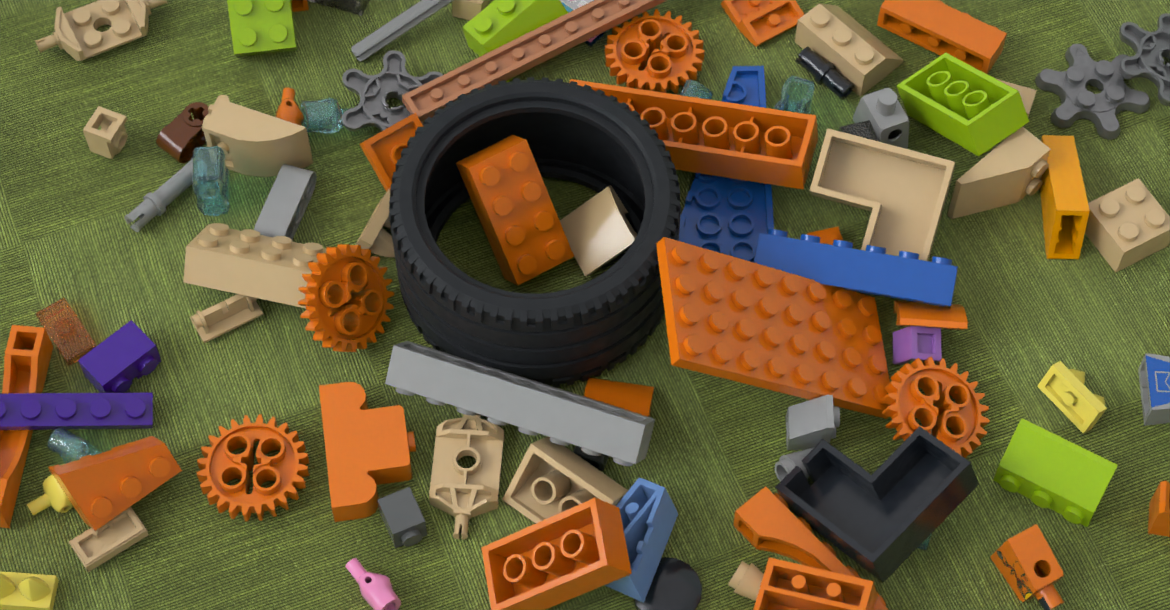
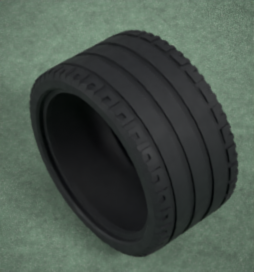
(574, 138)

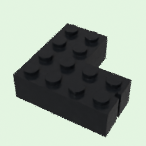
(881, 514)

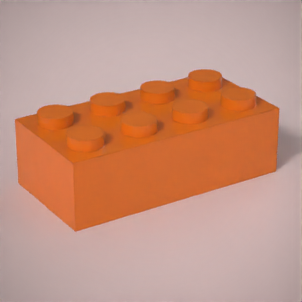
(515, 209)
(557, 558)

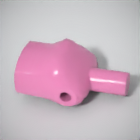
(374, 587)

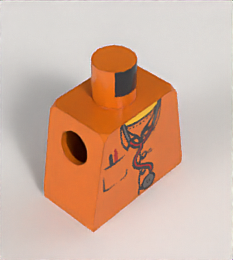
(1030, 567)

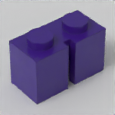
(120, 359)

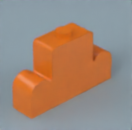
(362, 449)

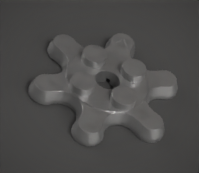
(1149, 50)
(377, 89)
(1083, 104)

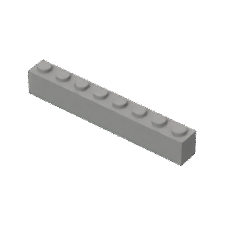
(520, 402)

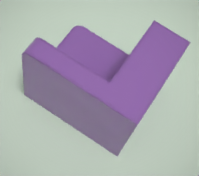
(916, 343)

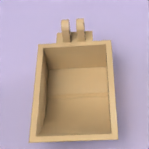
(254, 140)

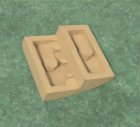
(598, 231)

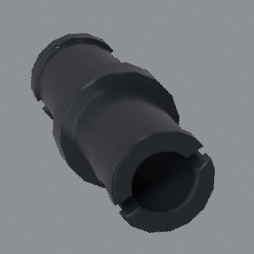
(825, 73)

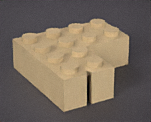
(895, 183)

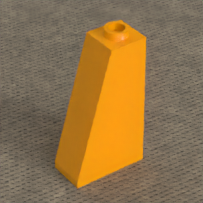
(1063, 199)

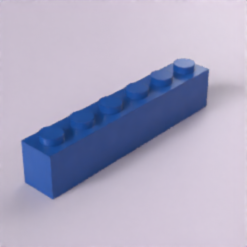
(860, 270)

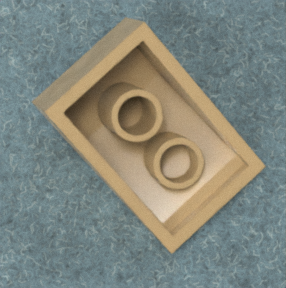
(1001, 176)

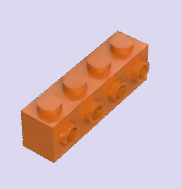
(944, 30)

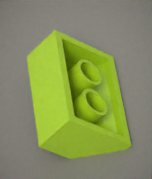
(508, 20)
(1054, 473)

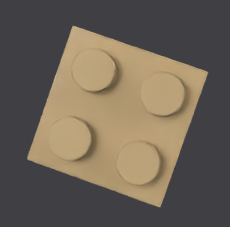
(1127, 225)

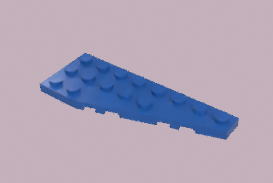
(725, 211)

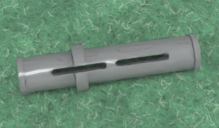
(156, 202)

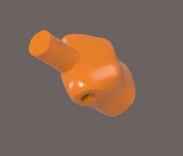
(288, 109)

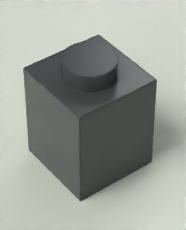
(402, 518)

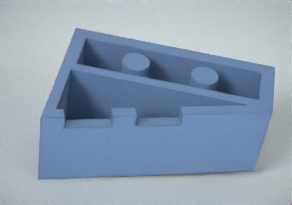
(647, 524)

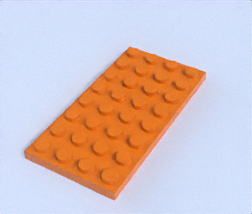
(771, 328)

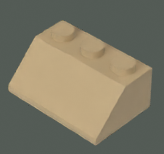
(847, 45)
(557, 480)

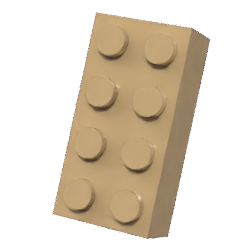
(249, 263)

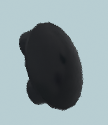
(673, 587)

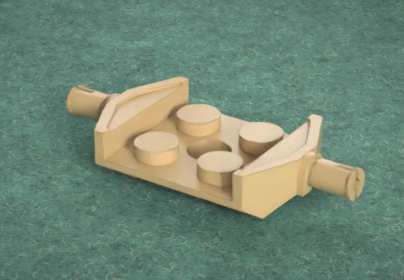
(78, 32)
(466, 490)

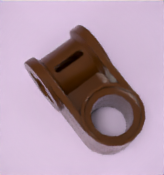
(184, 133)

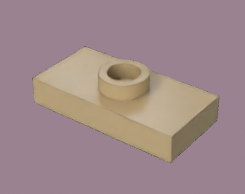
(109, 540)

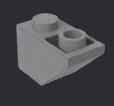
(811, 423)

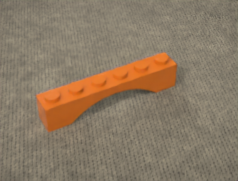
(24, 372)
(774, 528)

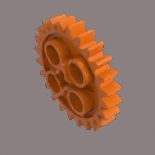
(642, 37)
(355, 298)
(909, 403)
(222, 466)

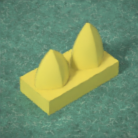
(1067, 391)
(27, 591)

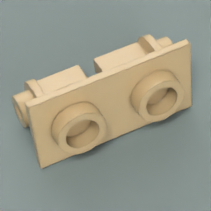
(225, 316)

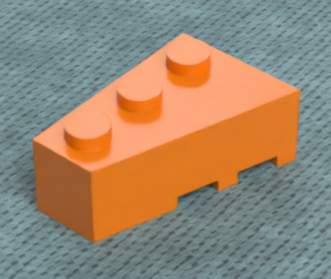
(115, 479)
(809, 588)

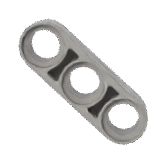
(286, 202)

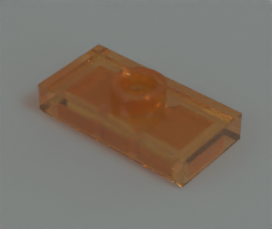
(66, 331)

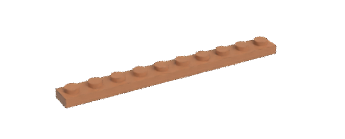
(524, 53)

